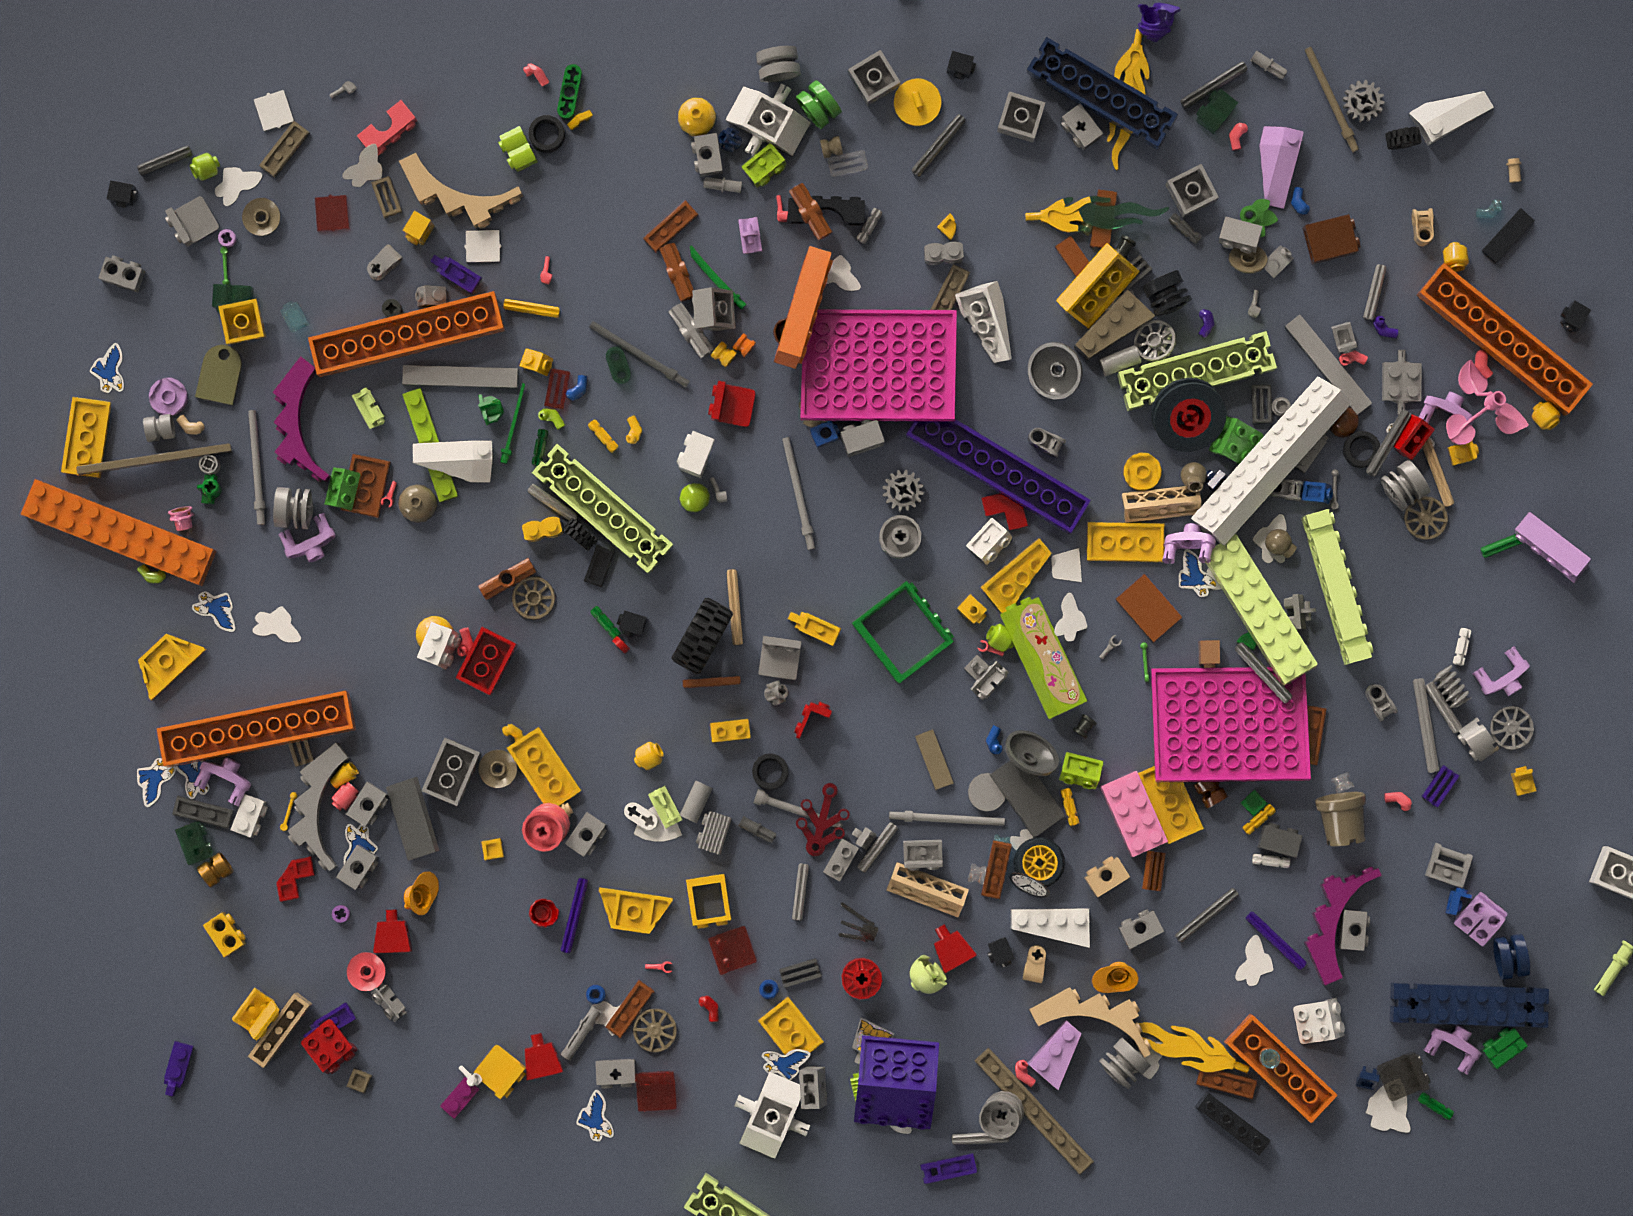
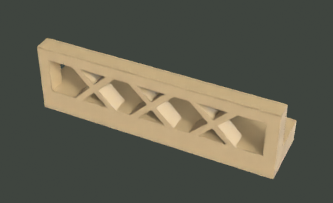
(1162, 506)
(926, 893)

